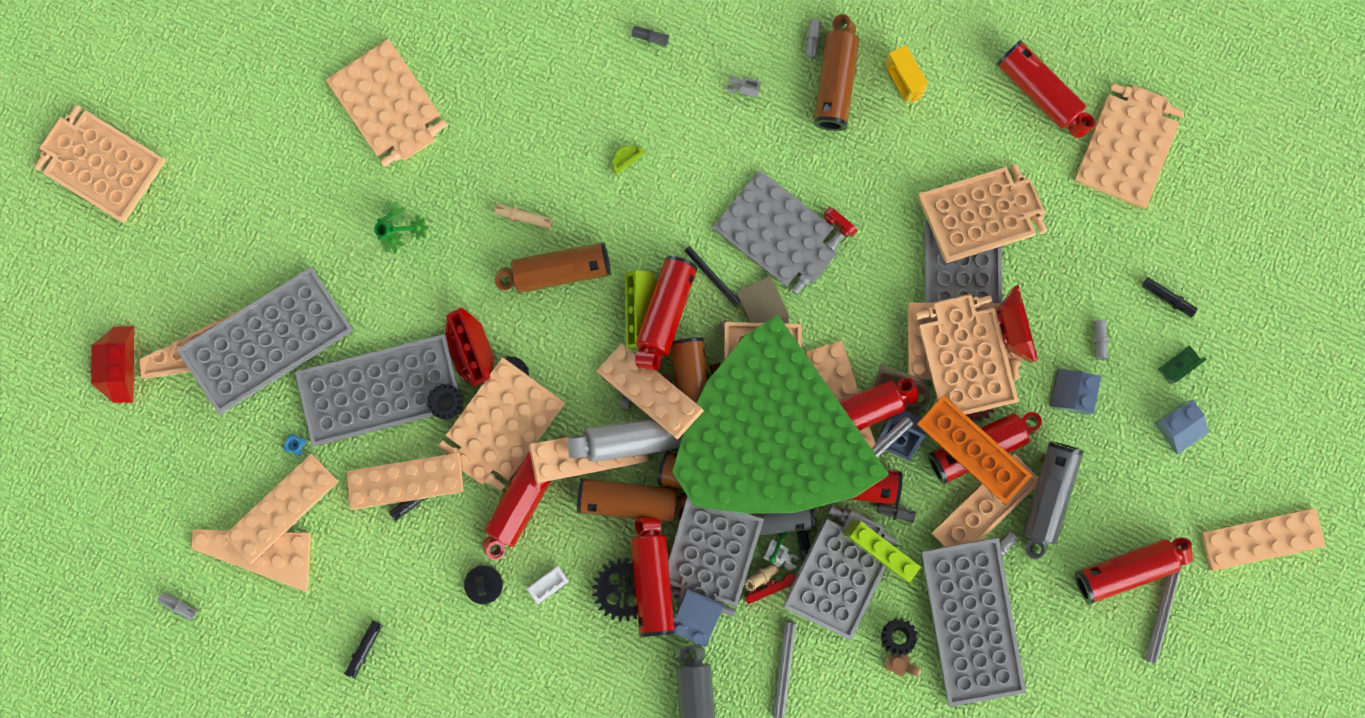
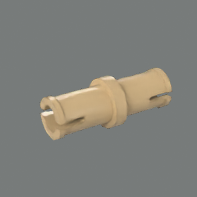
(761, 576)

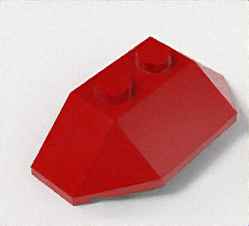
(1015, 326)
(469, 347)
(114, 364)

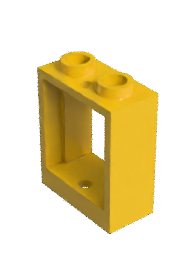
(906, 74)

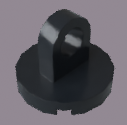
(483, 584)

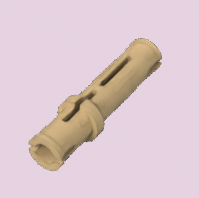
(523, 216)

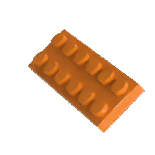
(974, 449)

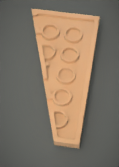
(168, 360)
(283, 561)

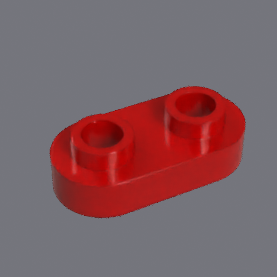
(834, 217)

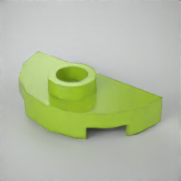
(625, 157)

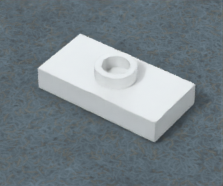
(547, 584)

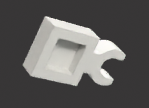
(782, 556)

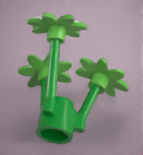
(387, 232)

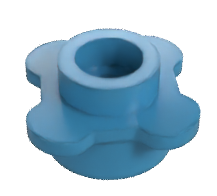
(288, 447)

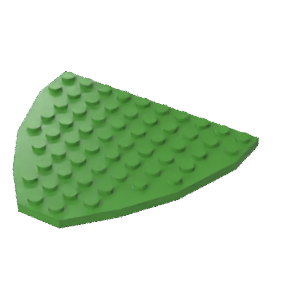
(772, 434)

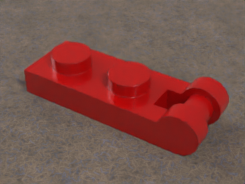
(771, 588)

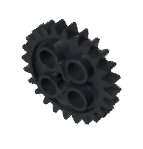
(604, 588)

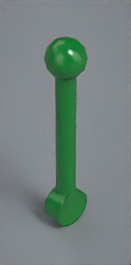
(772, 559)

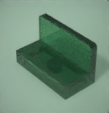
(1181, 365)

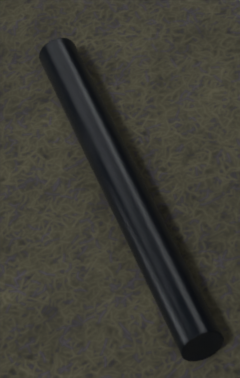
(712, 276)

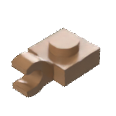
(900, 665)

